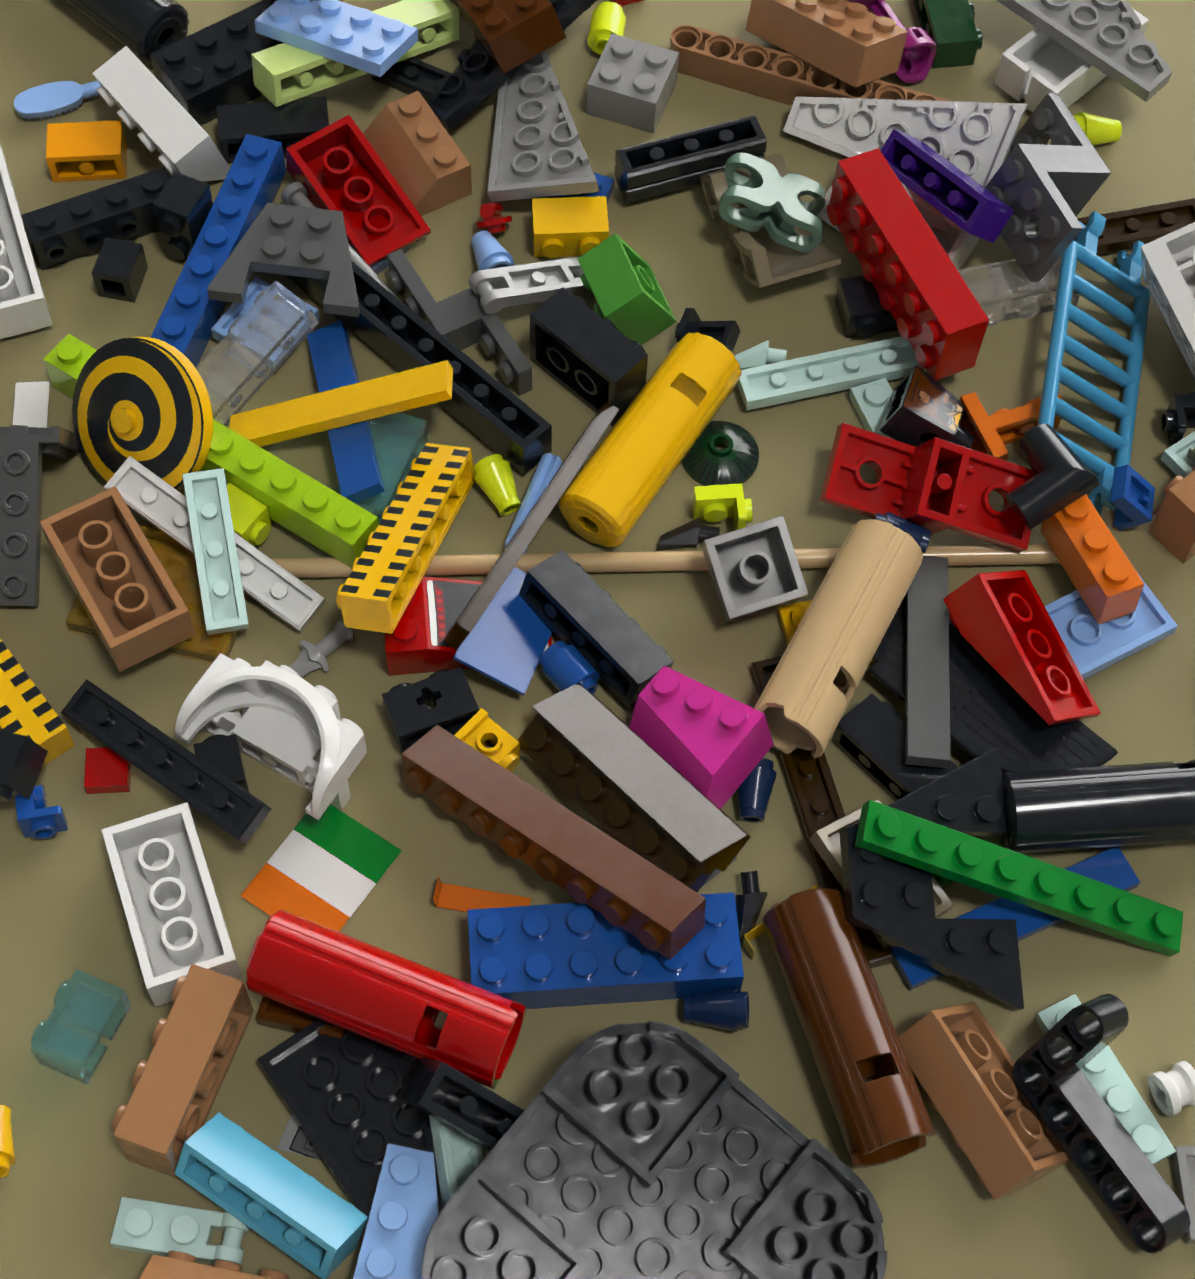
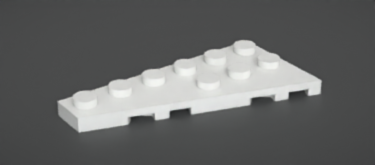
(964, 133)

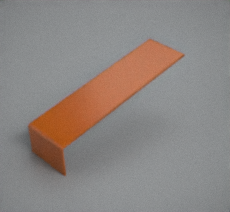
(467, 898)

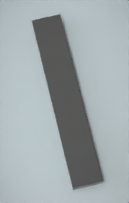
(927, 666)

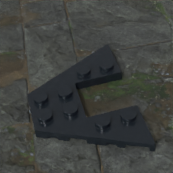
(899, 898)

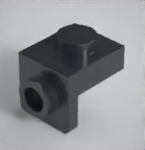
(722, 331)
(1178, 416)

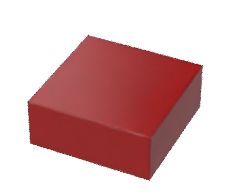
(106, 772)

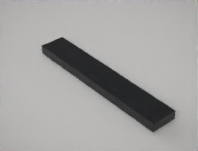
(166, 761)

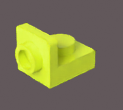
(721, 502)

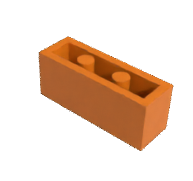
(1093, 560)

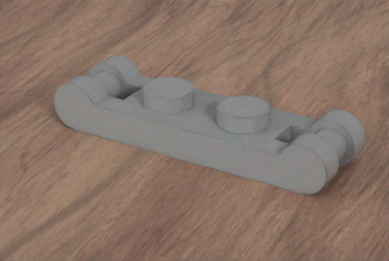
(527, 283)

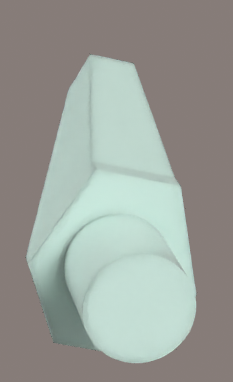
(760, 355)

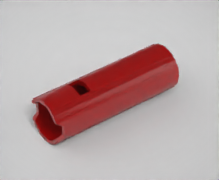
(384, 996)

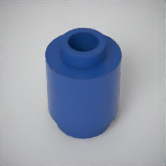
(567, 666)

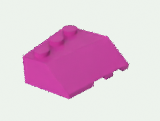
(701, 732)

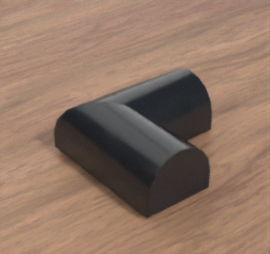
(1058, 479)

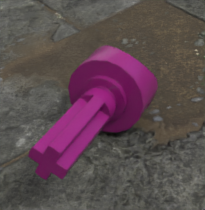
(918, 48)

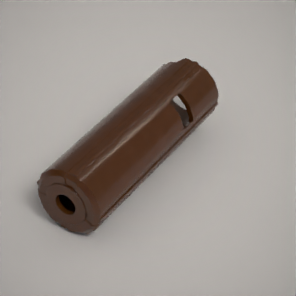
(847, 1028)

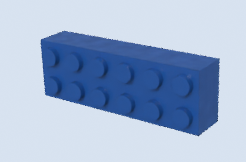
(578, 958)

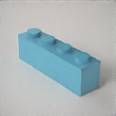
(271, 1195)

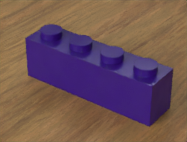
(946, 186)

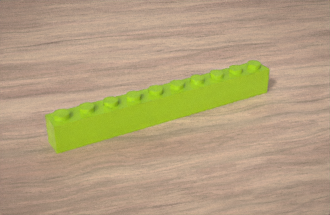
(290, 495)

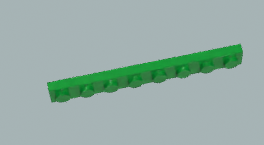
(1019, 878)

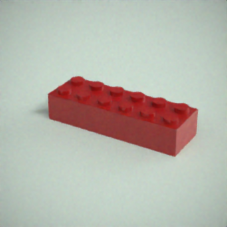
(906, 265)

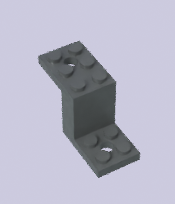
(1046, 185)

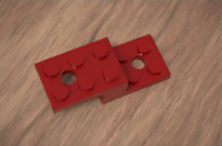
(926, 484)

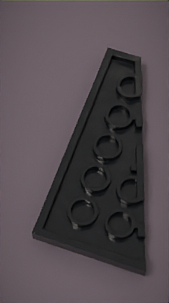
(480, 76)

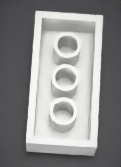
(169, 899)

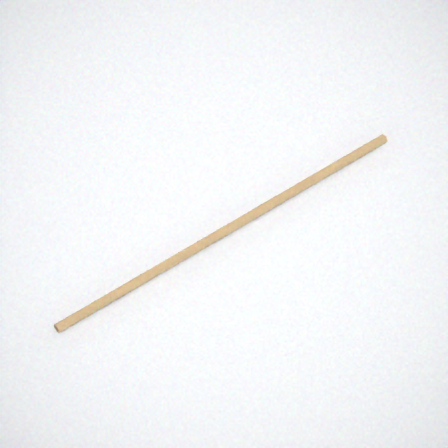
(667, 560)

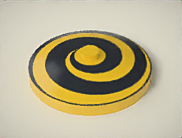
(143, 404)

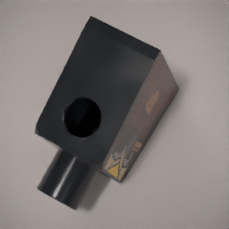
(924, 410)

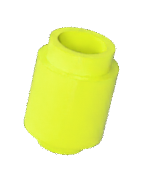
(605, 20)

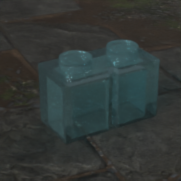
(72, 1032)

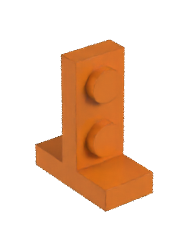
(1001, 427)

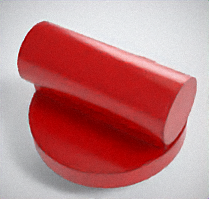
(492, 217)

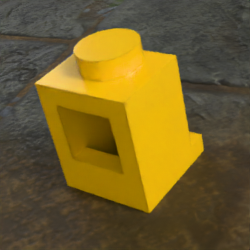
(481, 731)

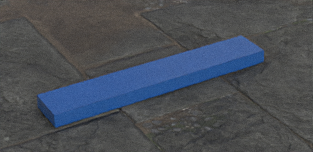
(350, 444)
(1107, 867)

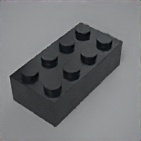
(214, 64)

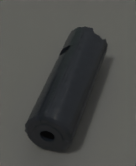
(138, 24)
(1099, 806)

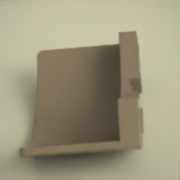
(761, 256)

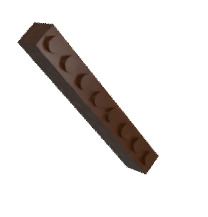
(555, 842)

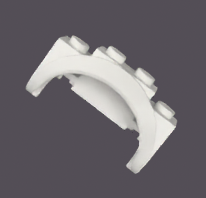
(286, 728)

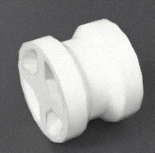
(1173, 1088)

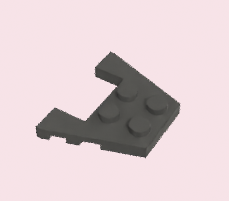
(294, 244)

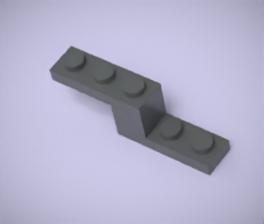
(461, 322)

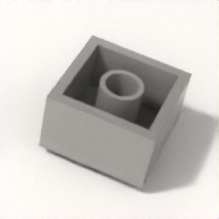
(632, 83)
(754, 569)

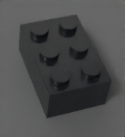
(586, 353)

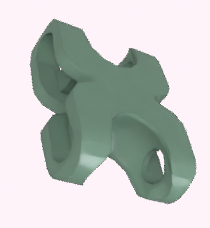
(772, 202)

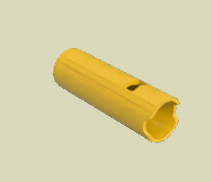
(650, 440)

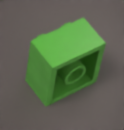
(625, 290)

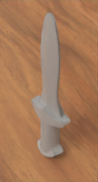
(314, 656)

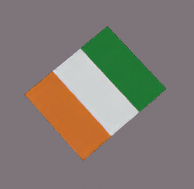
(322, 870)

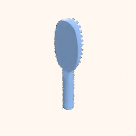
(53, 98)

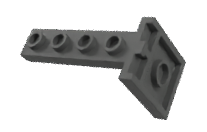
(21, 506)

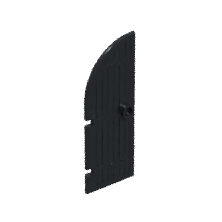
(990, 712)

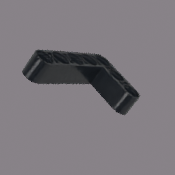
(1089, 1130)

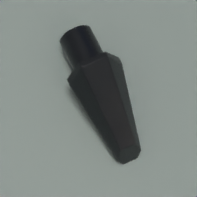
(687, 535)
(749, 903)

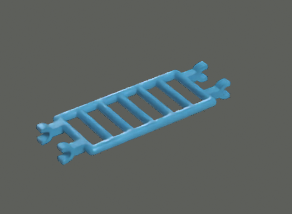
(1128, 280)

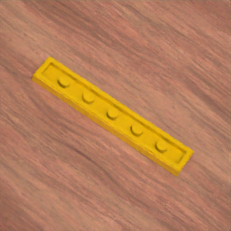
(346, 405)

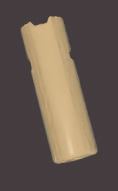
(839, 636)

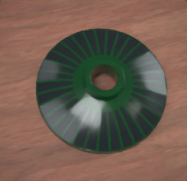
(726, 466)

